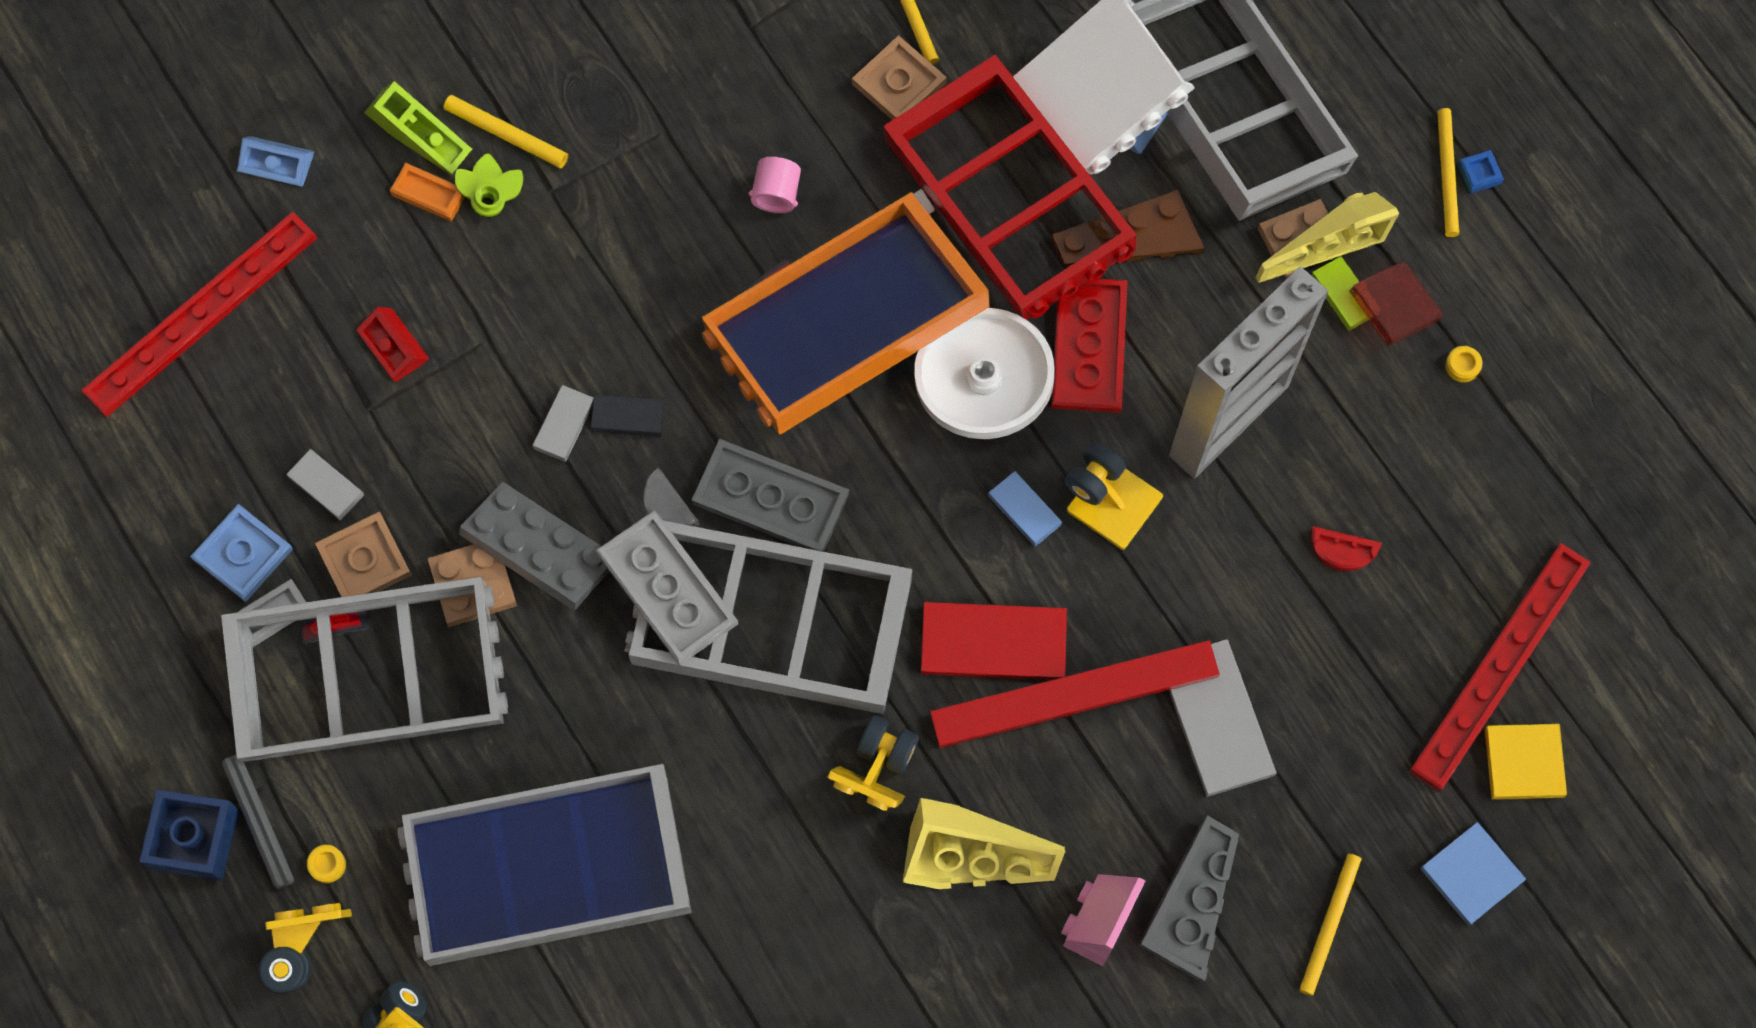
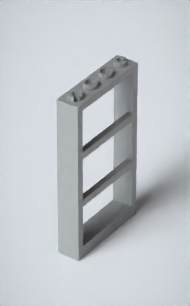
(1294, 87)
(1272, 331)
(243, 678)
(792, 685)

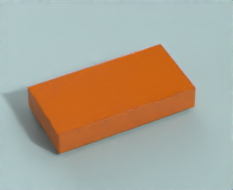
(427, 192)

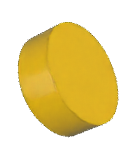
(1463, 364)
(326, 864)

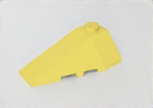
(1348, 228)
(965, 847)

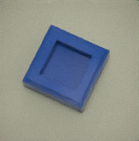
(1480, 171)

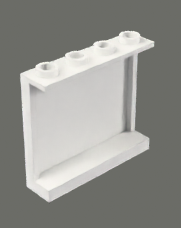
(1103, 83)

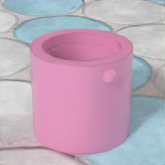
(775, 185)

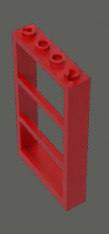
(952, 98)

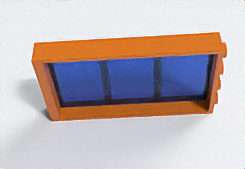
(844, 313)

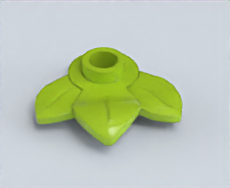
(488, 182)

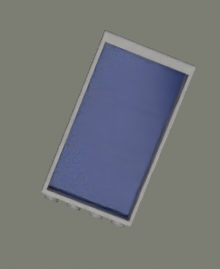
(543, 865)

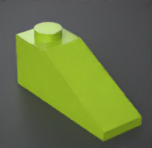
(417, 128)

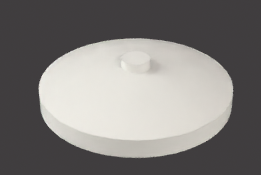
(986, 375)

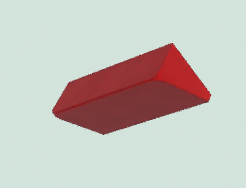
(391, 343)

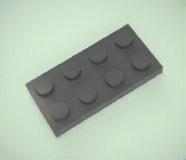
(770, 496)
(536, 545)

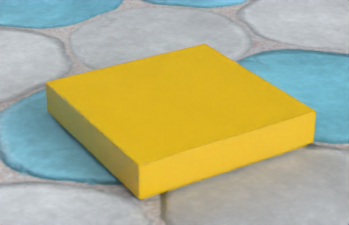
(1525, 761)

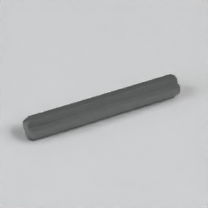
(258, 822)

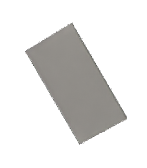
(667, 587)
(1222, 728)

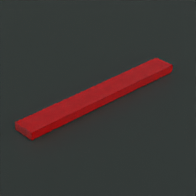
(199, 314)
(1499, 667)
(1075, 694)

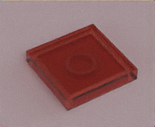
(1396, 303)

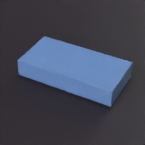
(1024, 508)

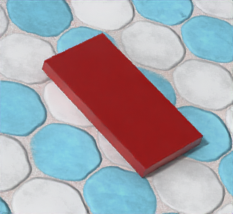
(1090, 347)
(994, 641)

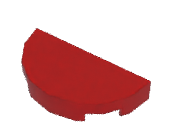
(1343, 550)

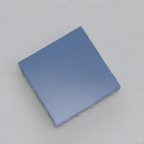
(241, 552)
(1473, 874)

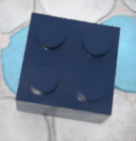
(189, 835)

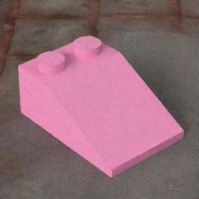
(1101, 916)

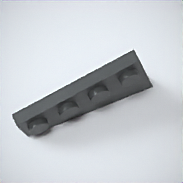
(1190, 907)

